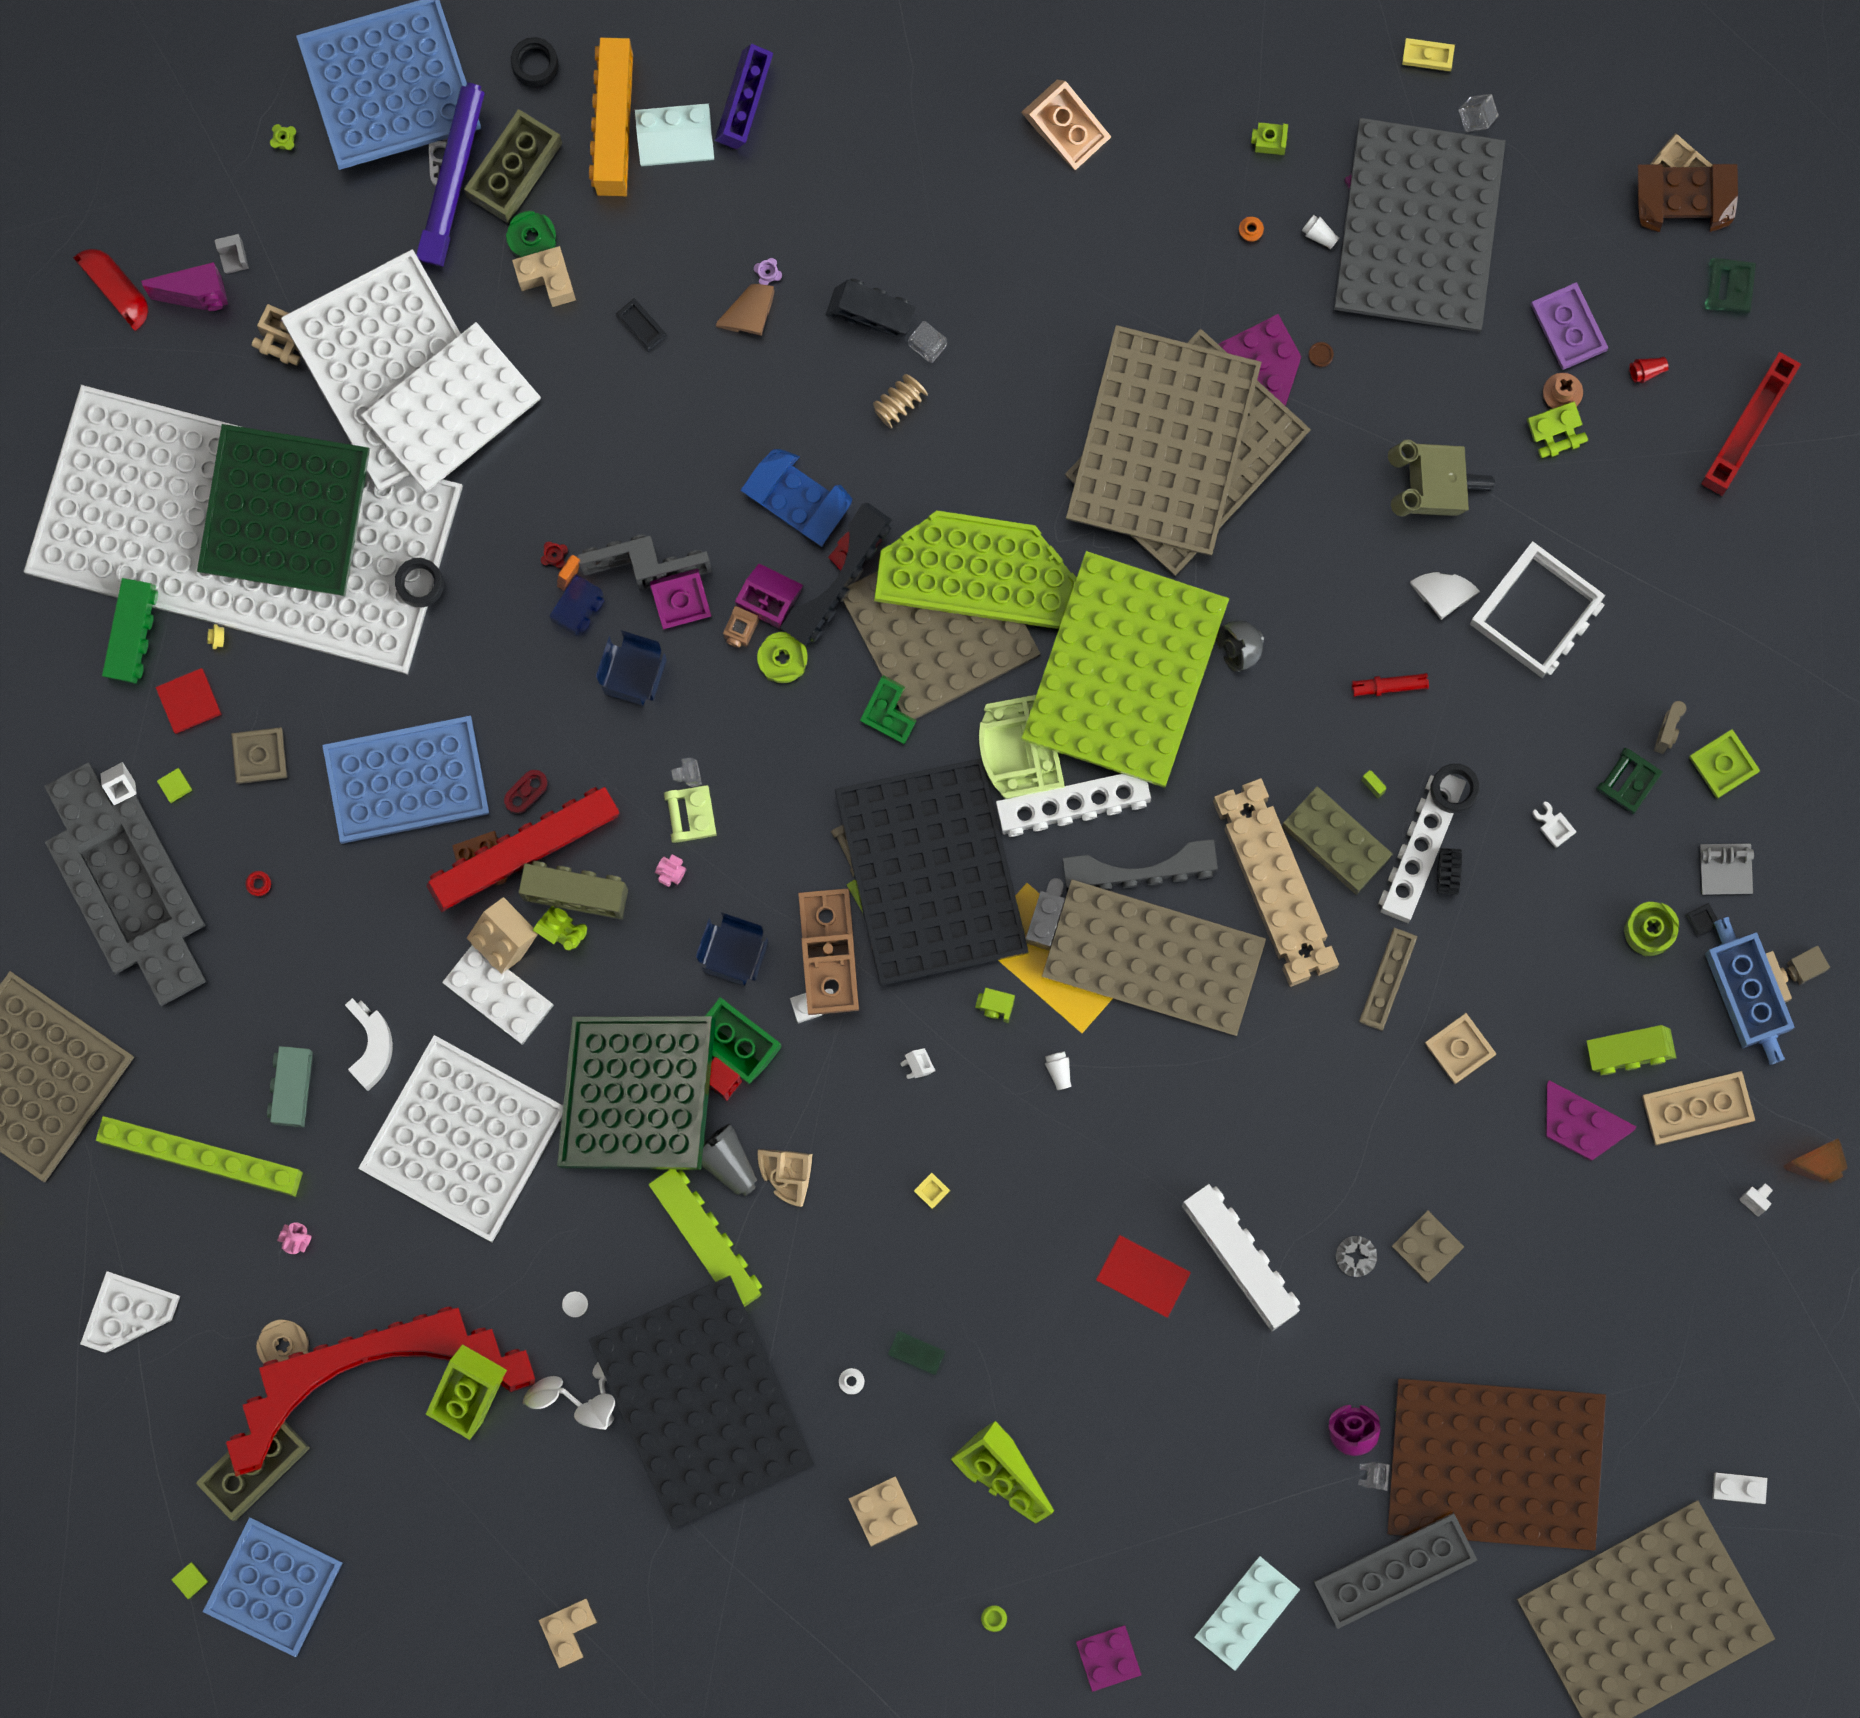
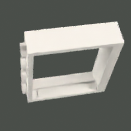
(1564, 573)

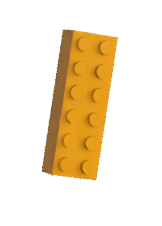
(612, 117)

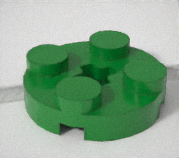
(531, 222)

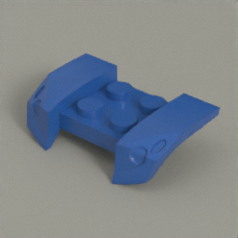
(796, 496)

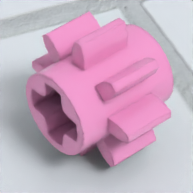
(670, 870)
(294, 1238)

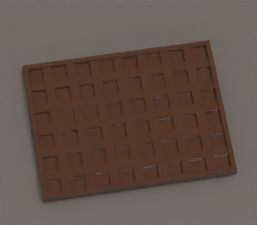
(1501, 1459)

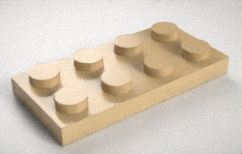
(1698, 1108)

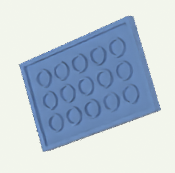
(405, 779)

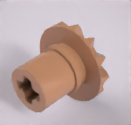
(1562, 389)

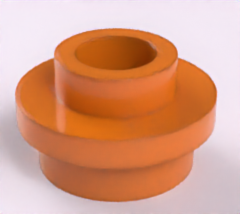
(1251, 236)

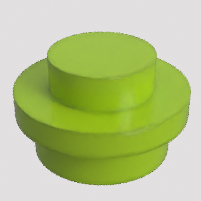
(994, 1618)

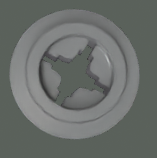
(1346, 1263)

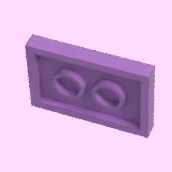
(1569, 326)

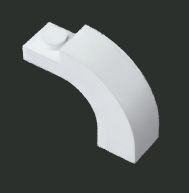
(378, 1054)

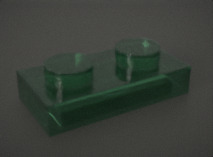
(916, 1353)

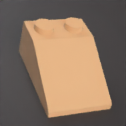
(1066, 123)

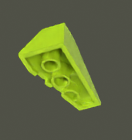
(999, 1465)

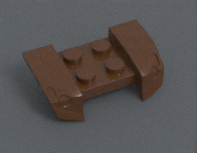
(1687, 194)

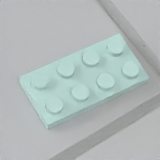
(1247, 1613)

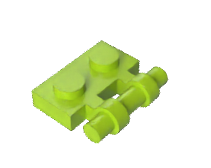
(1553, 422)
(557, 926)

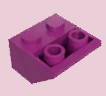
(768, 595)

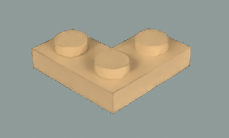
(560, 1631)

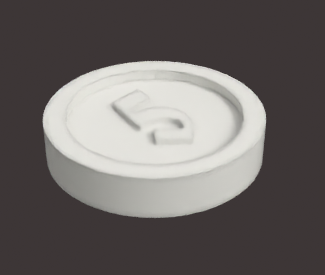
(575, 1304)

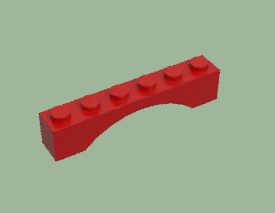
(1750, 424)

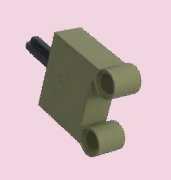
(1436, 479)

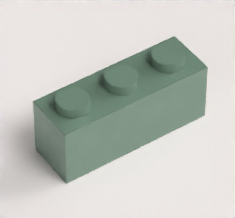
(290, 1086)

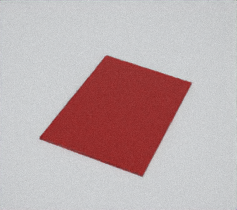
(1143, 1276)

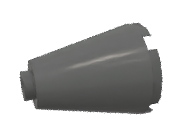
(728, 1162)

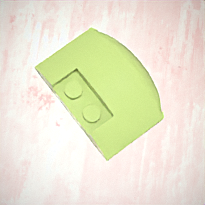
(1011, 763)

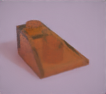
(1821, 1164)

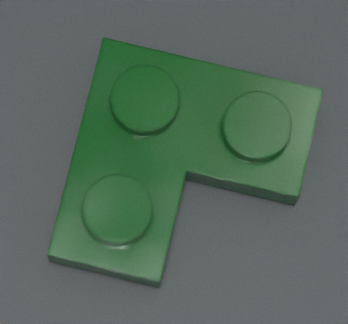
(882, 713)

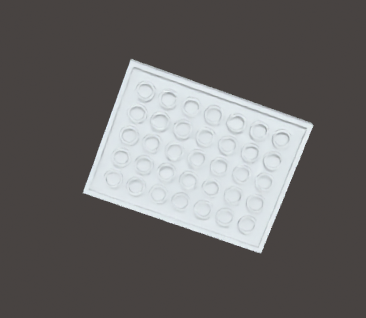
(368, 342)

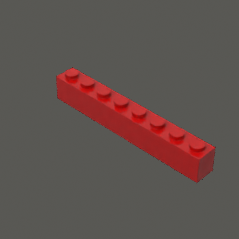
(528, 845)

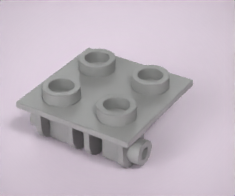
(1726, 869)

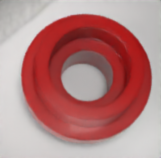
(252, 878)

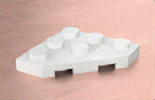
(126, 1312)

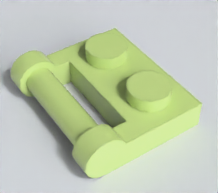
(698, 811)

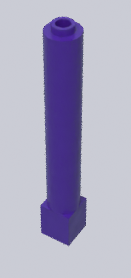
(435, 237)

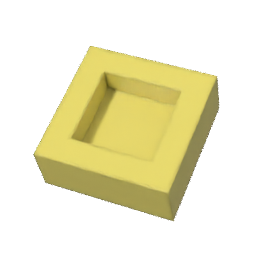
(931, 1190)

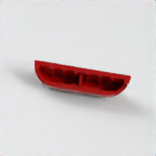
(114, 285)

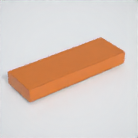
(568, 572)

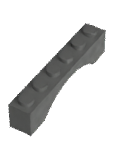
(1194, 859)

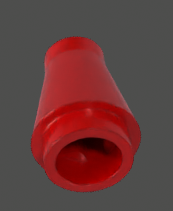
(1645, 369)

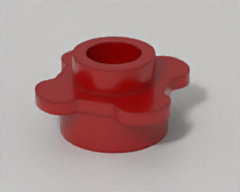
(549, 549)

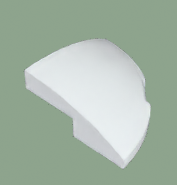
(1444, 591)

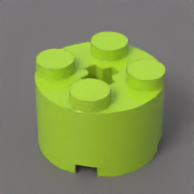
(1654, 942)

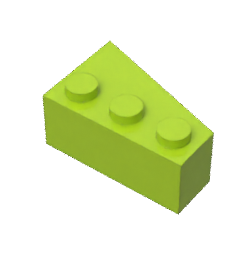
(1631, 1049)

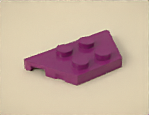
(1581, 1124)

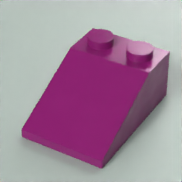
(193, 287)

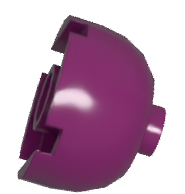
(1354, 1430)

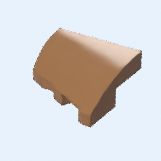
(749, 310)

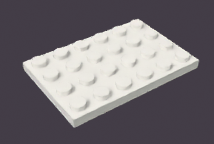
(450, 407)

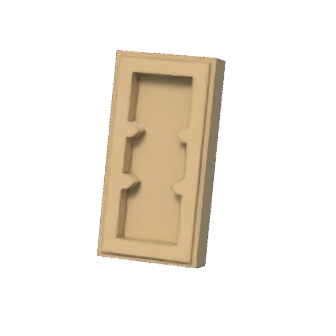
(1780, 976)

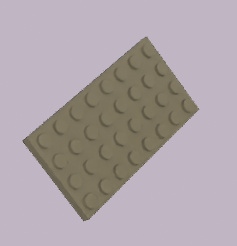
(1154, 957)

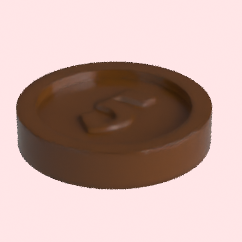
(1321, 354)

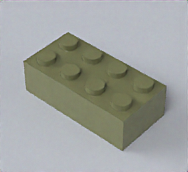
(513, 166)
(1336, 840)
(573, 890)
(238, 1493)

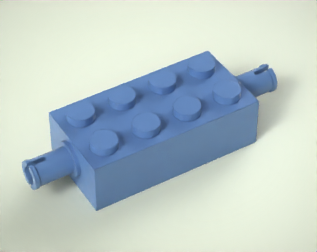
(1749, 990)

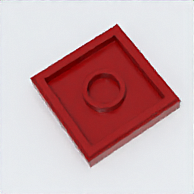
(188, 700)

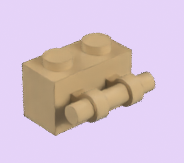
(274, 330)

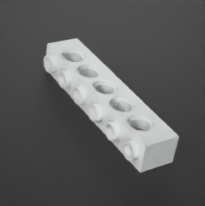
(1034, 802)
(1403, 908)

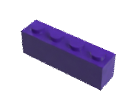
(743, 96)

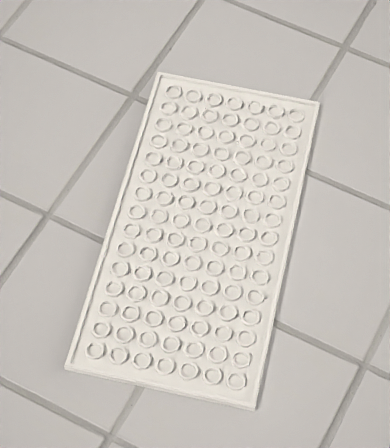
(135, 508)

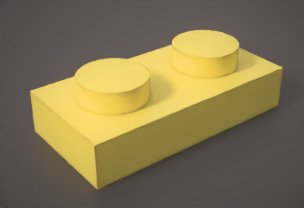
(1428, 54)

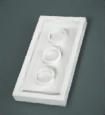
(498, 996)

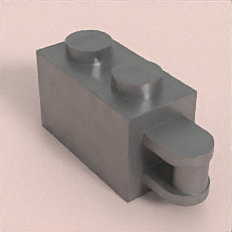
(1046, 915)

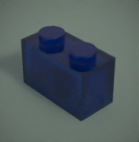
(577, 605)

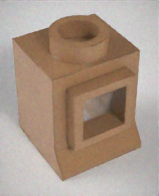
(740, 627)

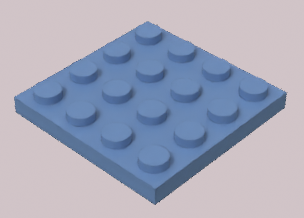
(272, 1587)

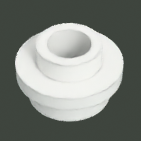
(851, 1389)

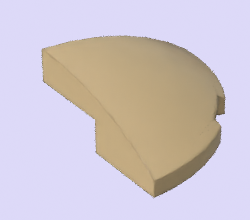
(1680, 154)
(787, 1173)

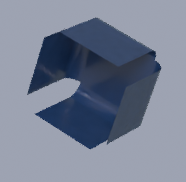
(632, 669)
(732, 950)

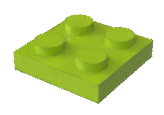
(1724, 764)

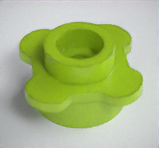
(288, 142)

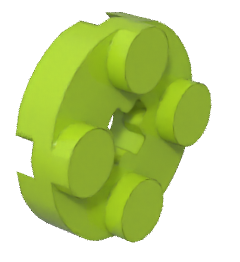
(774, 669)

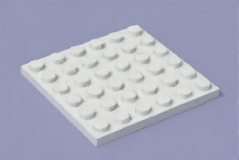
(462, 1138)

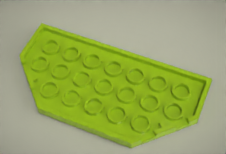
(976, 570)

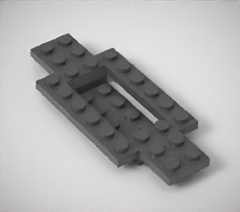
(134, 880)

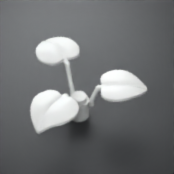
(593, 1414)

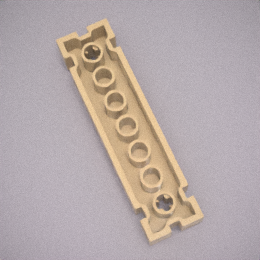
(1275, 882)

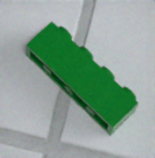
(129, 630)

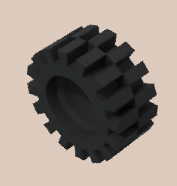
(1449, 871)

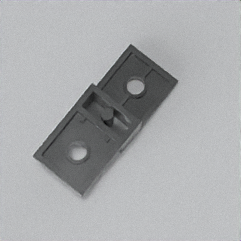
(643, 557)

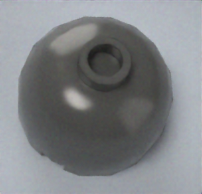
(1242, 644)

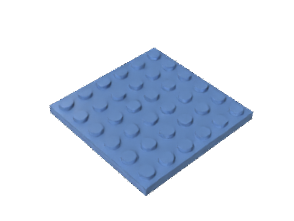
(384, 81)

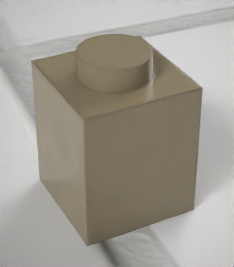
(1807, 965)

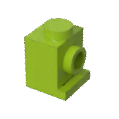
(1270, 146)
(995, 1004)

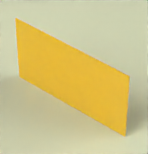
(1072, 1003)

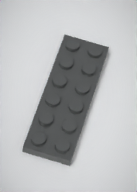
(1395, 1570)

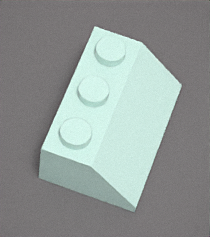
(674, 134)

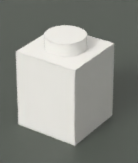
(118, 783)

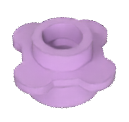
(761, 268)

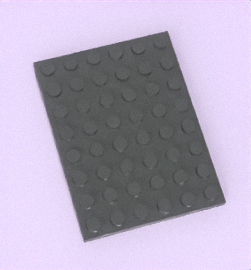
(1419, 225)

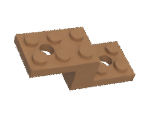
(828, 951)

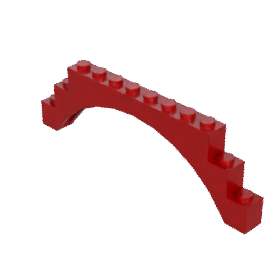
(294, 1379)

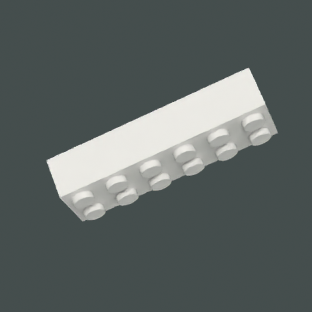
(1240, 1257)

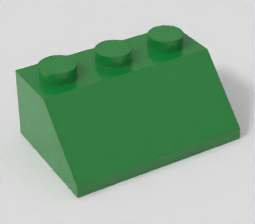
(741, 1042)

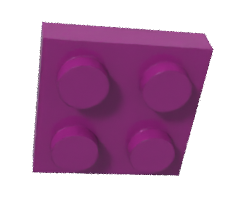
(680, 598)
(1108, 1658)

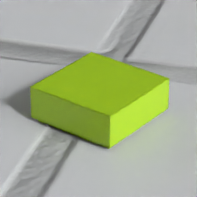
(1373, 784)
(174, 785)
(190, 1580)

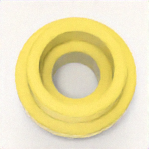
(216, 636)

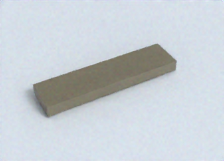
(1388, 979)

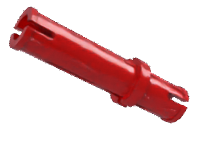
(1391, 684)

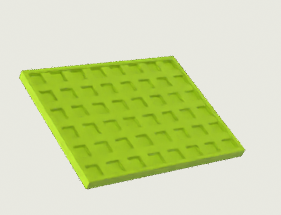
(1125, 669)

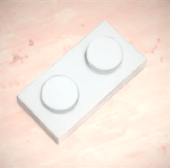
(1739, 1488)

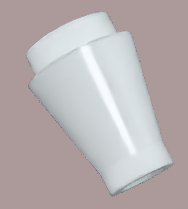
(1320, 232)
(1059, 1070)

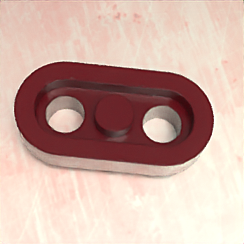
(523, 790)

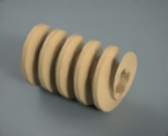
(898, 399)

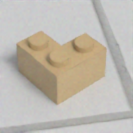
(546, 269)

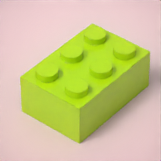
(466, 1392)

